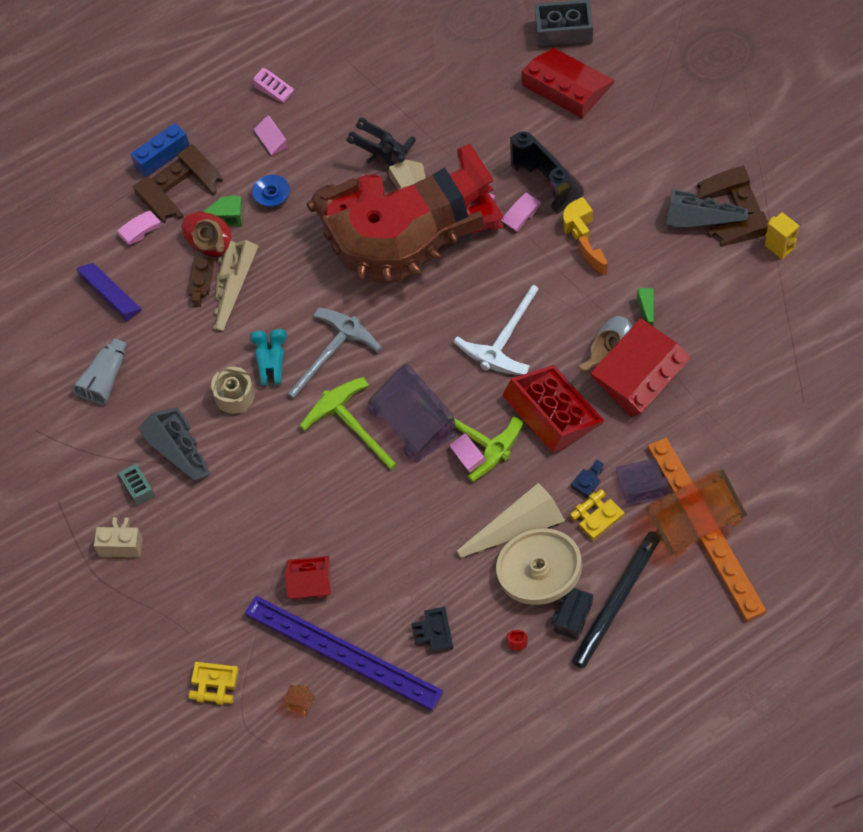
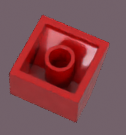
(308, 577)

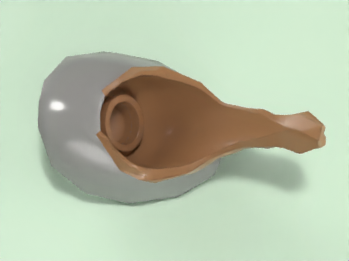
(605, 340)

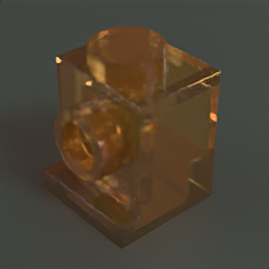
(299, 699)

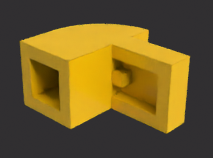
(576, 217)

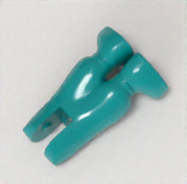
(271, 359)

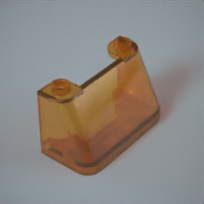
(695, 511)

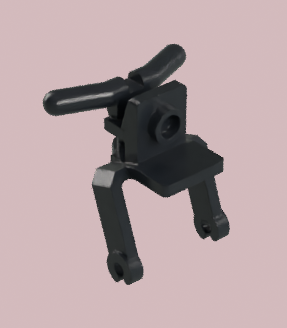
(388, 148)

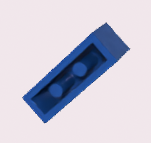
(159, 150)

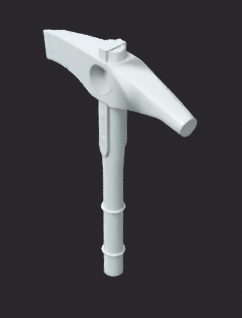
(491, 356)

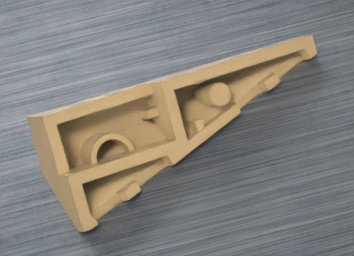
(406, 173)
(233, 270)
(530, 512)

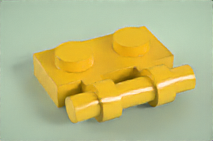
(601, 519)
(213, 676)

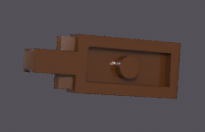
(200, 279)

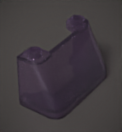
(413, 413)

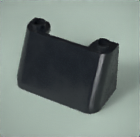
(532, 154)

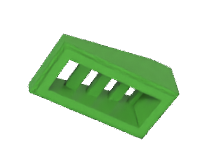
(645, 299)

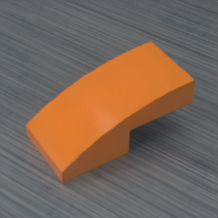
(594, 258)

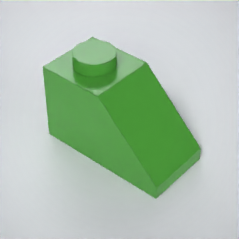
(228, 209)

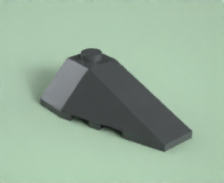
(689, 211)
(170, 436)

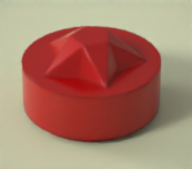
(516, 640)

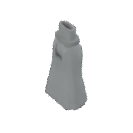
(99, 377)

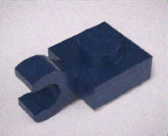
(587, 481)

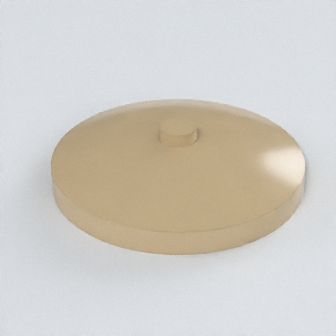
(539, 566)

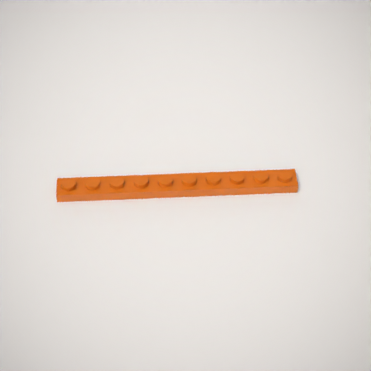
(714, 542)

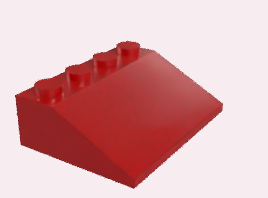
(565, 81)
(639, 367)
(551, 407)

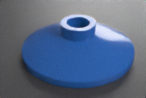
(272, 185)

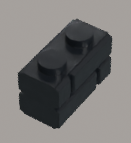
(573, 613)

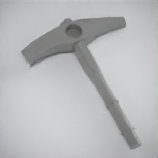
(348, 329)

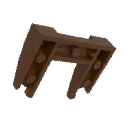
(736, 183)
(152, 190)

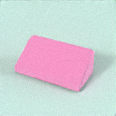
(271, 136)

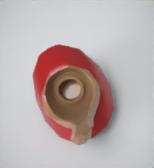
(206, 233)

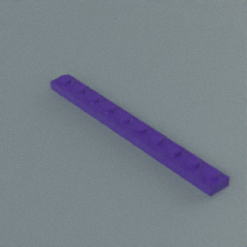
(344, 653)

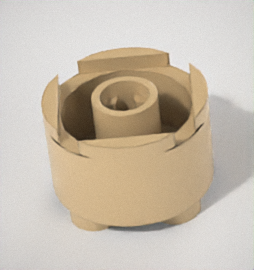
(233, 390)

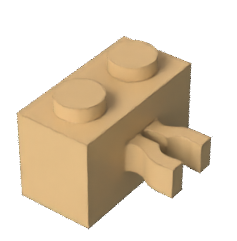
(118, 540)

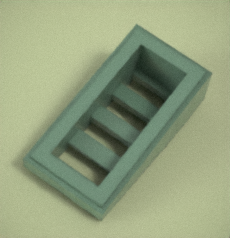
(142, 495)

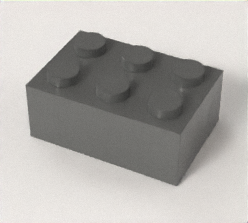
(563, 23)

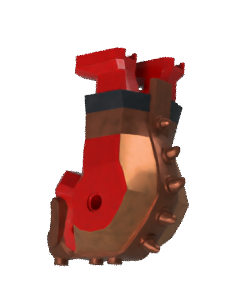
(397, 232)

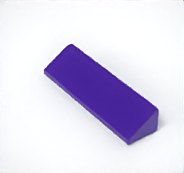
(108, 291)

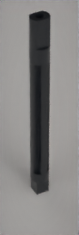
(616, 600)

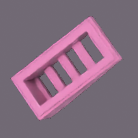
(261, 83)

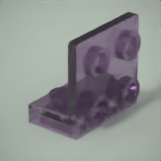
(641, 481)

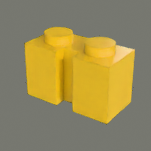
(781, 235)

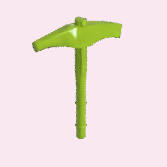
(334, 402)
(496, 449)

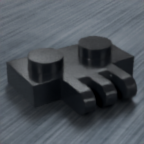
(434, 630)

